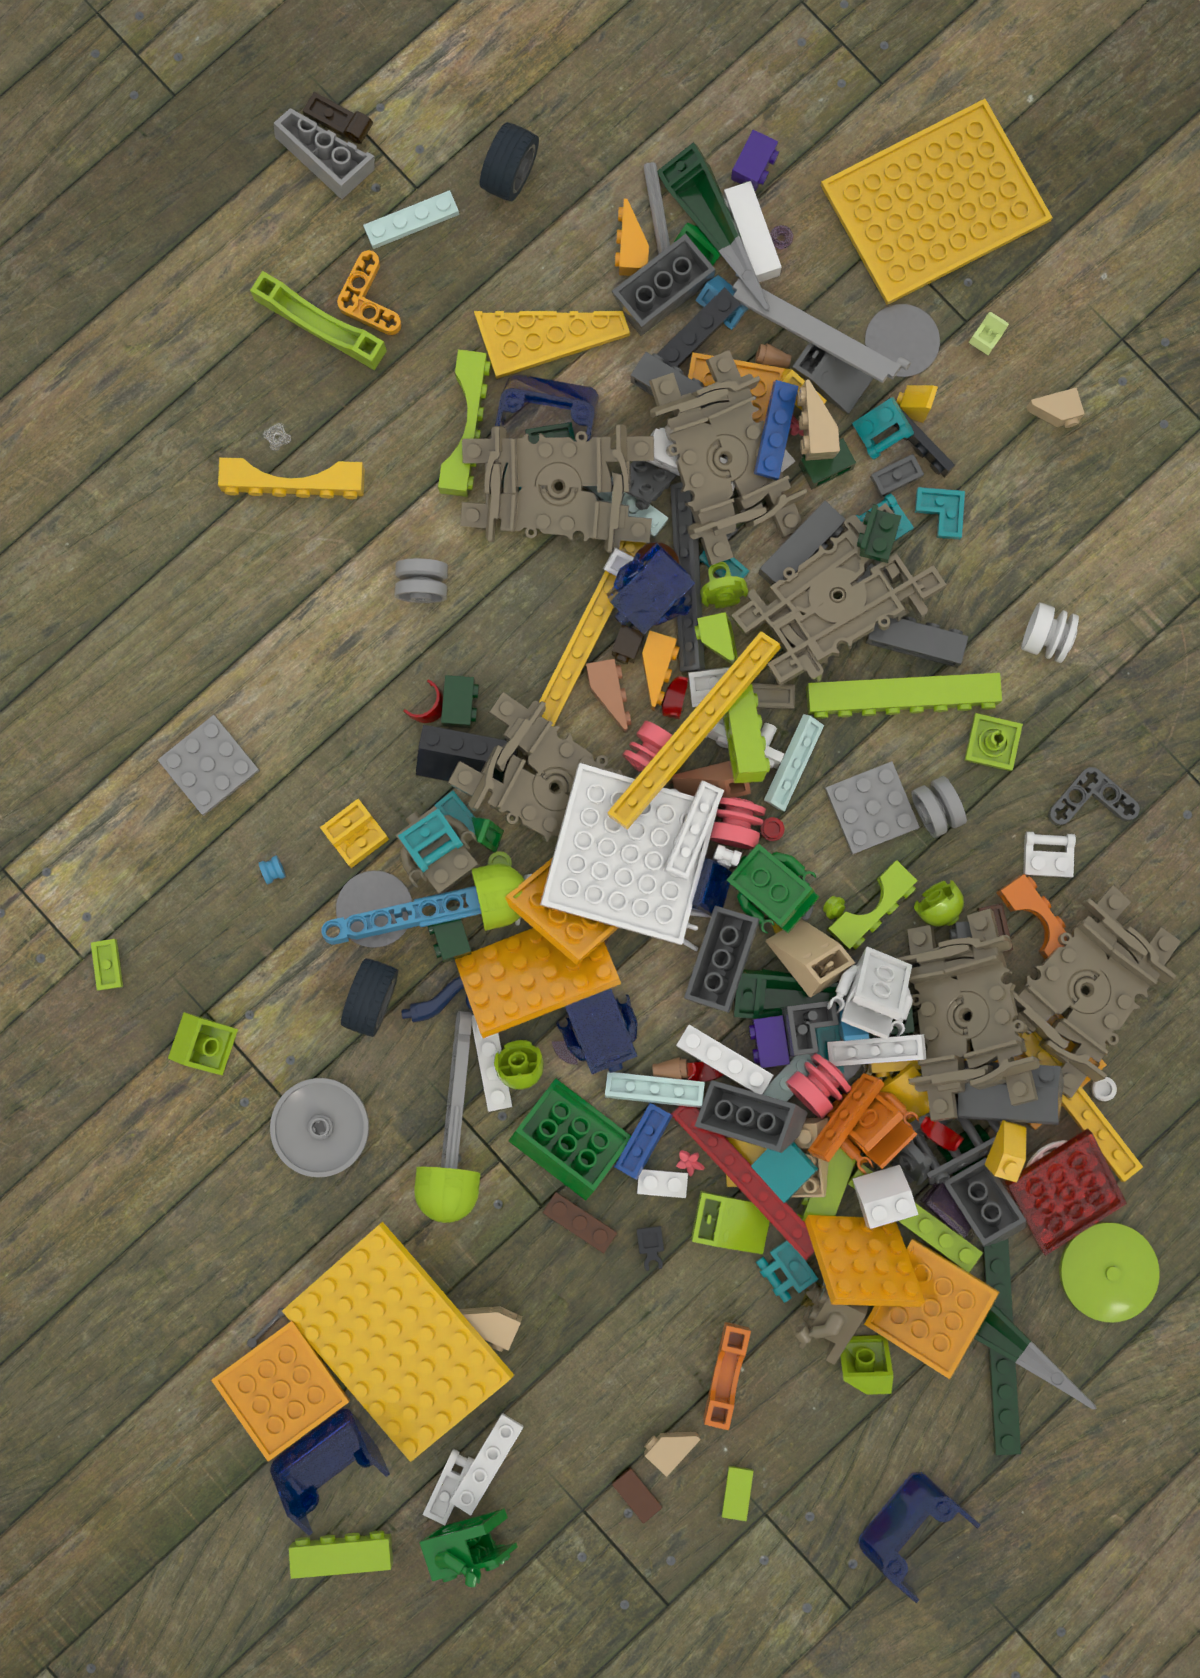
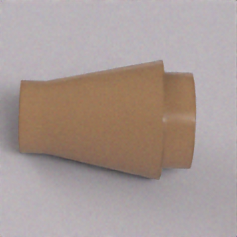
(772, 356)
(673, 1068)

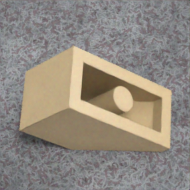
(1058, 408)
(670, 1449)

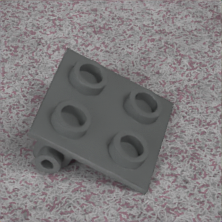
(648, 482)

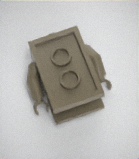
(450, 868)
(829, 1321)

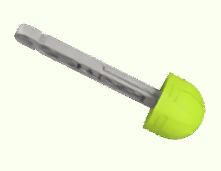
(449, 1192)

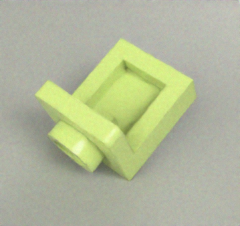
(989, 333)

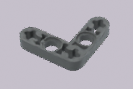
(1096, 790)

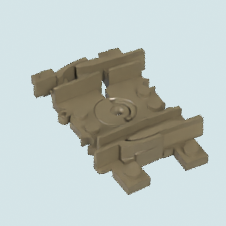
(699, 450)
(539, 468)
(832, 621)
(521, 792)
(1113, 965)
(943, 1003)

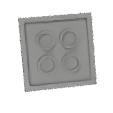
(208, 765)
(872, 808)

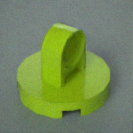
(724, 590)

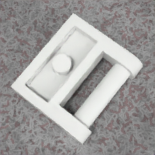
(1049, 863)

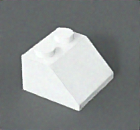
(884, 1196)

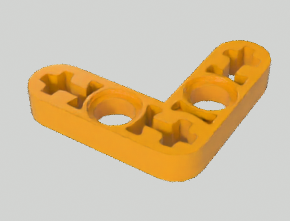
(360, 303)

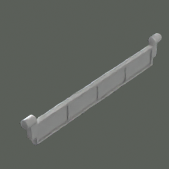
(821, 334)

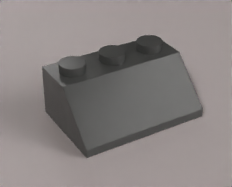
(985, 1204)

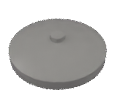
(319, 1127)

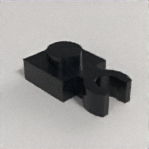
(650, 1242)

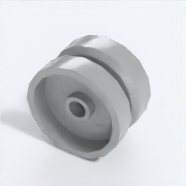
(421, 580)
(939, 806)

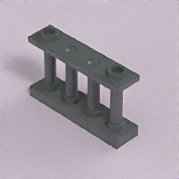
(941, 1173)

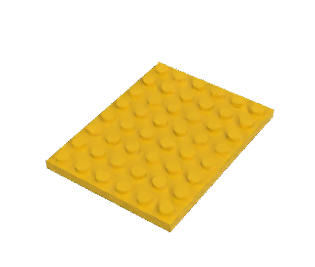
(936, 201)
(397, 1342)

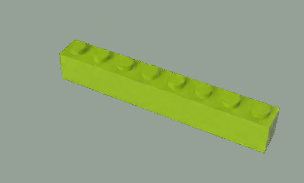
(904, 694)

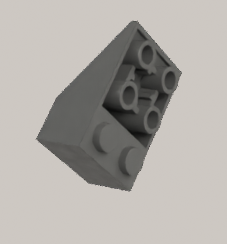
(832, 377)

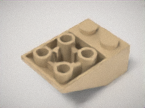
(819, 427)
(810, 956)
(817, 1184)
(494, 1325)

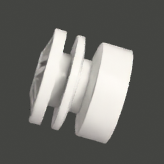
(1050, 632)

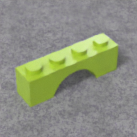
(893, 885)

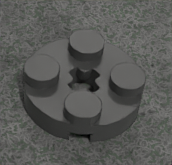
(913, 1163)

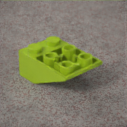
(729, 1223)

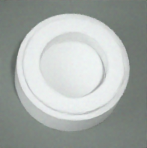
(1104, 1089)

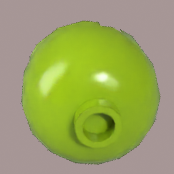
(941, 904)
(519, 1064)

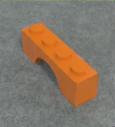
(1022, 895)
(725, 1375)

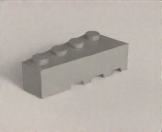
(327, 156)

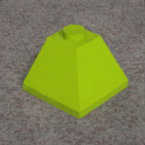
(718, 635)
(868, 1364)

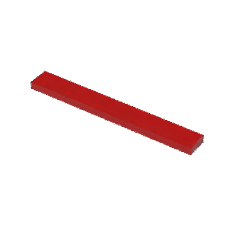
(748, 1181)

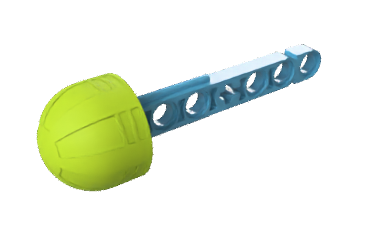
(485, 898)

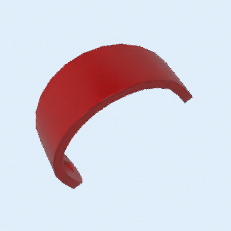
(674, 698)
(434, 713)
(702, 1072)
(941, 1134)

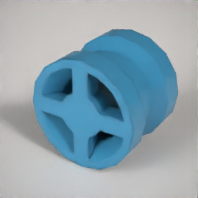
(272, 869)

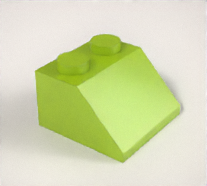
(202, 1044)

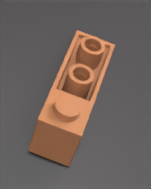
(605, 686)
(717, 775)

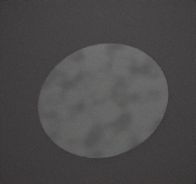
(905, 333)
(371, 892)

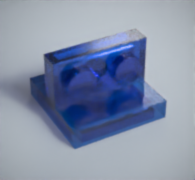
(711, 887)

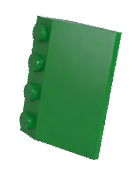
(570, 1139)

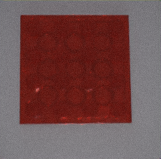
(1066, 1192)

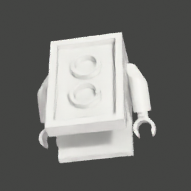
(875, 993)

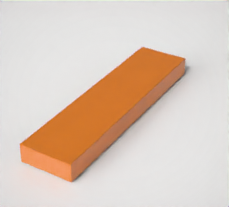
(846, 1117)

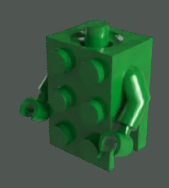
(773, 887)
(465, 1548)

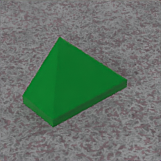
(701, 242)
(487, 833)

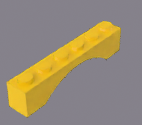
(340, 479)

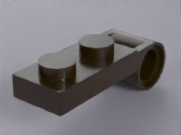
(337, 118)

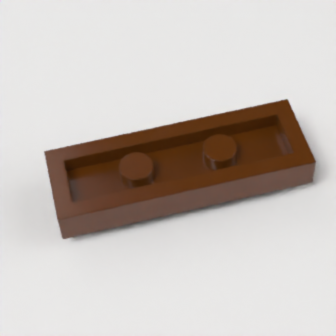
(579, 1222)

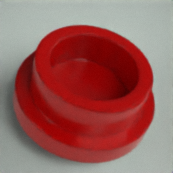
(772, 829)

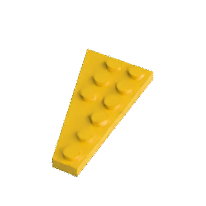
(539, 337)

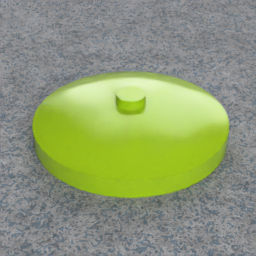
(1109, 1272)

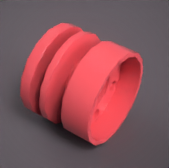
(653, 740)
(737, 822)
(818, 1085)

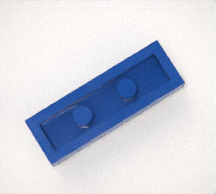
(643, 1141)

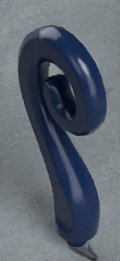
(429, 1009)

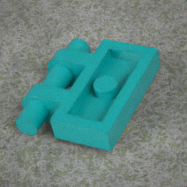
(794, 1267)

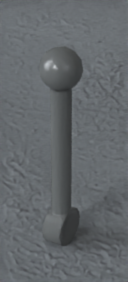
(252, 1342)

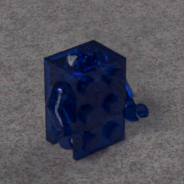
(649, 589)
(601, 1031)

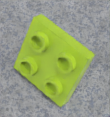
(993, 742)

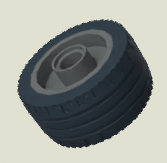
(509, 161)
(369, 997)

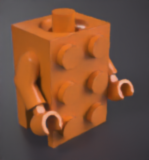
(879, 1131)

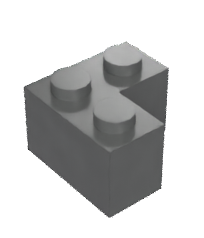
(801, 1024)

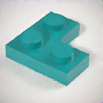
(948, 507)

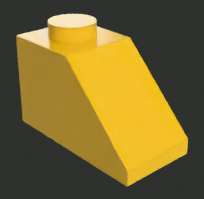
(917, 401)
(1008, 1151)

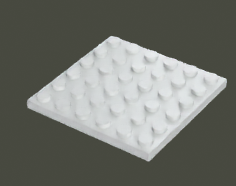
(620, 872)

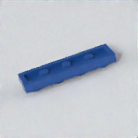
(776, 430)

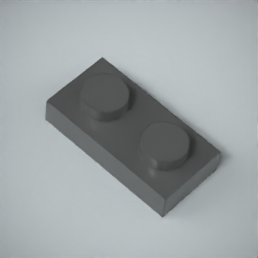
(897, 475)

